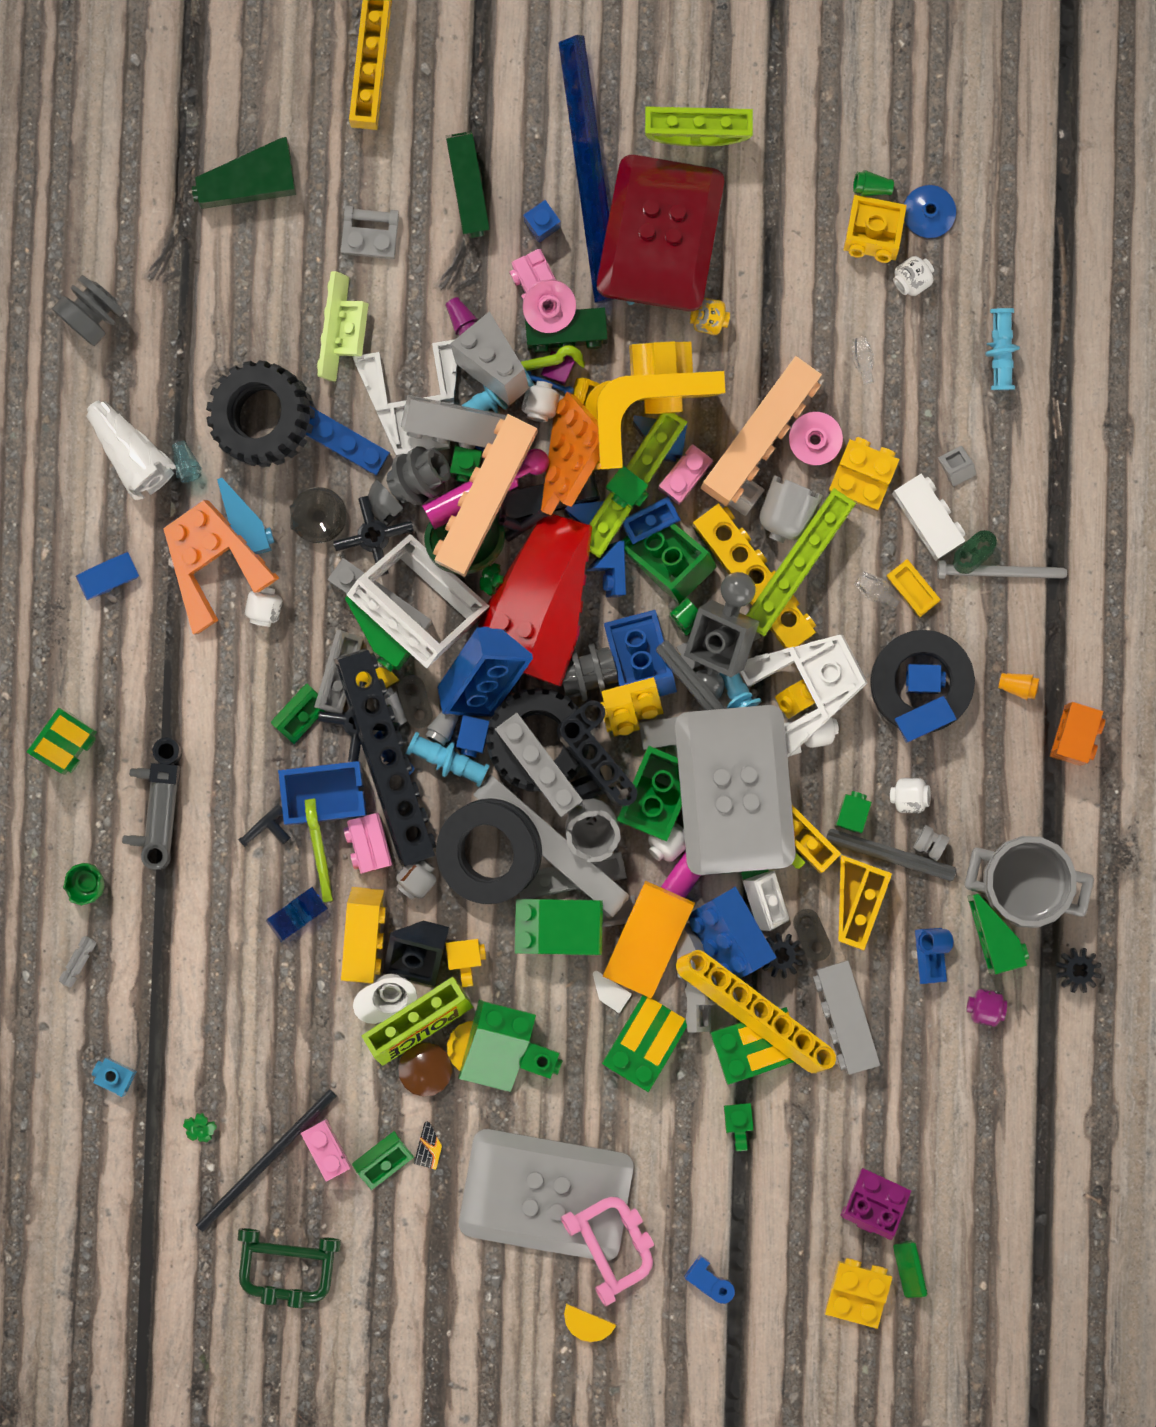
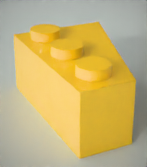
(860, 900)
(363, 935)

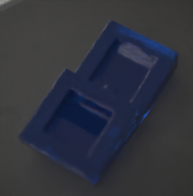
(296, 914)

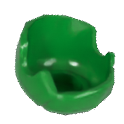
(84, 884)

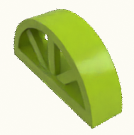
(698, 125)

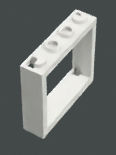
(399, 623)

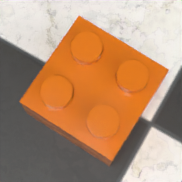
(1077, 734)

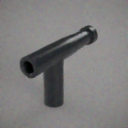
(517, 528)
(267, 821)

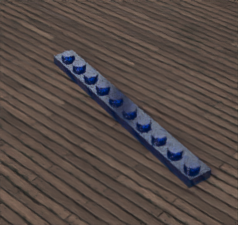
(586, 151)

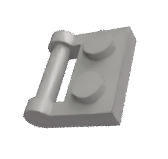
(368, 241)

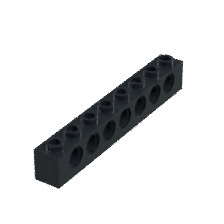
(348, 668)

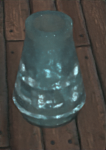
(186, 464)

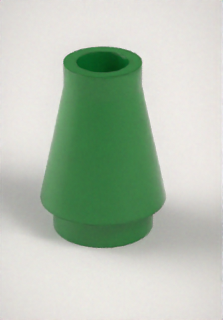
(871, 184)

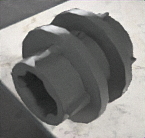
(418, 475)
(590, 672)

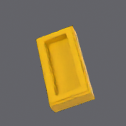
(913, 588)

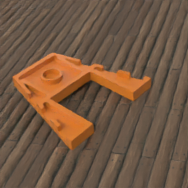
(195, 542)

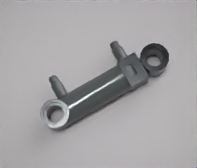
(161, 804)

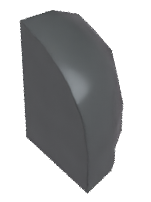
(383, 504)

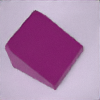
(561, 372)

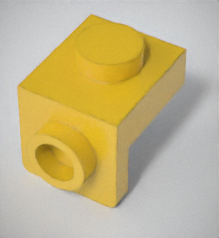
(794, 699)

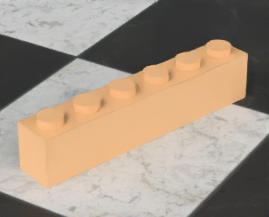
(760, 432)
(485, 495)

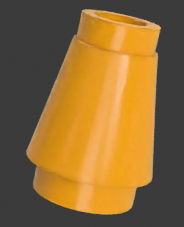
(1021, 685)

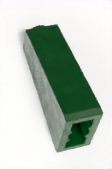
(249, 178)
(467, 183)

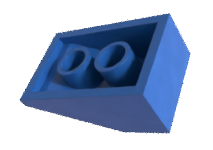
(634, 652)

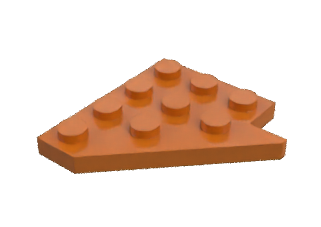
(571, 453)

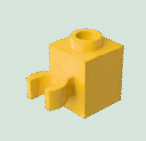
(463, 956)

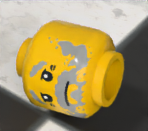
(710, 317)

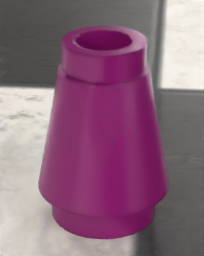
(460, 315)

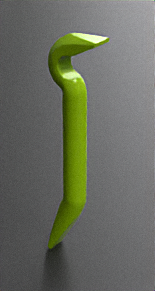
(555, 359)
(318, 848)

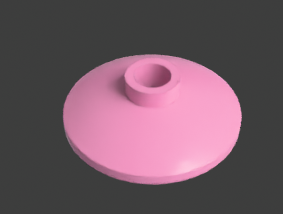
(558, 314)
(822, 426)

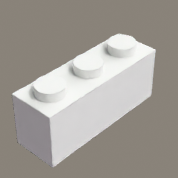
(929, 516)

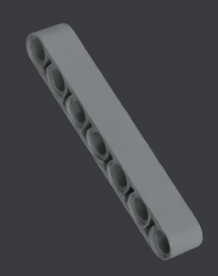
(556, 851)

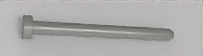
(1003, 571)

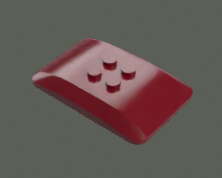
(660, 233)

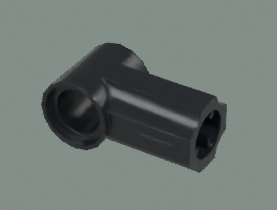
(587, 787)

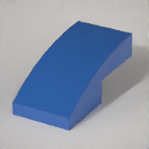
(107, 576)

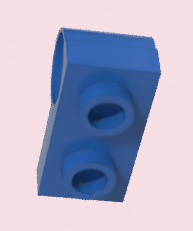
(931, 946)

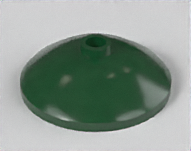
(487, 553)

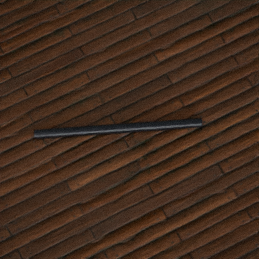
(265, 1161)

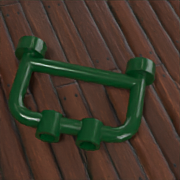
(270, 1294)

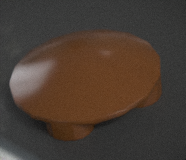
(425, 1069)

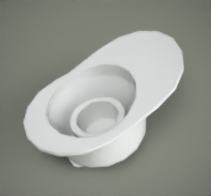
(383, 998)

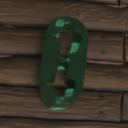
(970, 548)

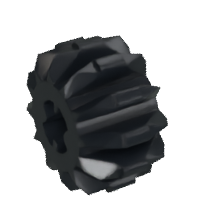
(789, 951)
(1078, 979)

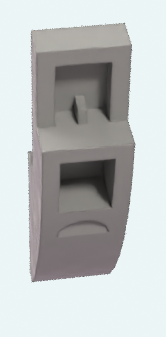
(698, 1004)

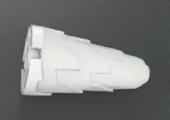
(131, 453)

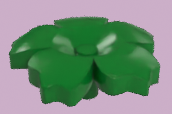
(491, 579)
(199, 1128)

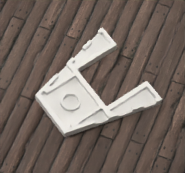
(391, 414)
(828, 673)

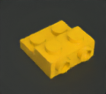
(874, 228)
(864, 473)
(629, 704)
(858, 1293)

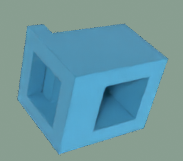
(123, 1079)

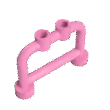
(641, 1242)

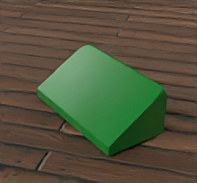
(298, 714)
(382, 1160)
(910, 1269)

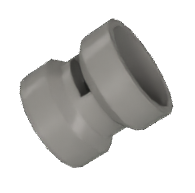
(925, 840)

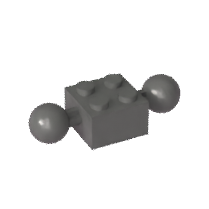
(723, 634)

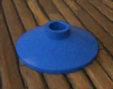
(927, 224)

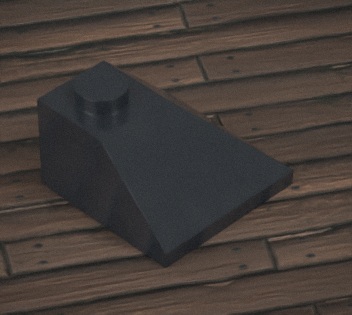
(417, 952)

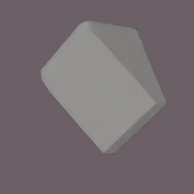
(957, 466)

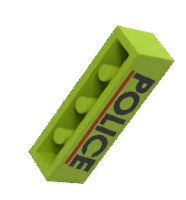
(417, 1021)

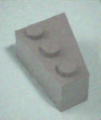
(490, 359)

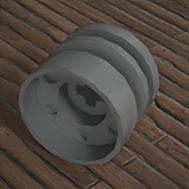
(88, 310)

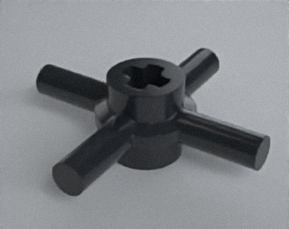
(372, 524)
(349, 726)

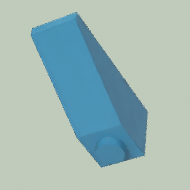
(245, 521)

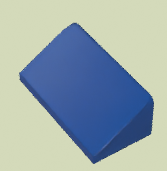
(650, 520)
(925, 719)

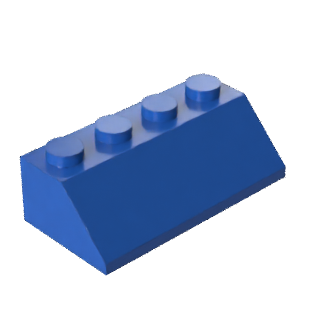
(483, 673)

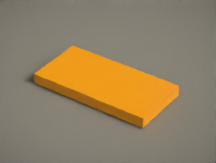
(648, 939)

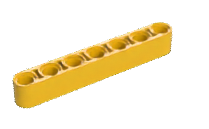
(744, 1011)

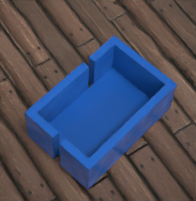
(331, 785)
(731, 934)

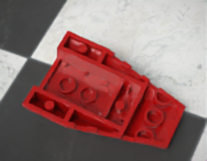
(543, 596)

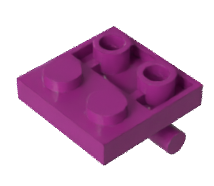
(876, 1204)

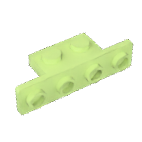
(343, 327)

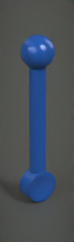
(570, 389)

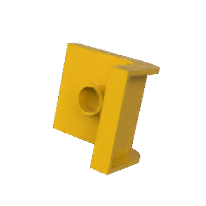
(658, 376)

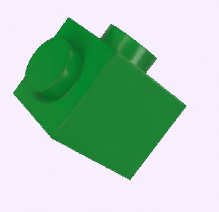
(464, 463)
(627, 488)
(541, 1060)

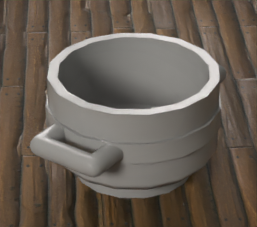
(1029, 881)

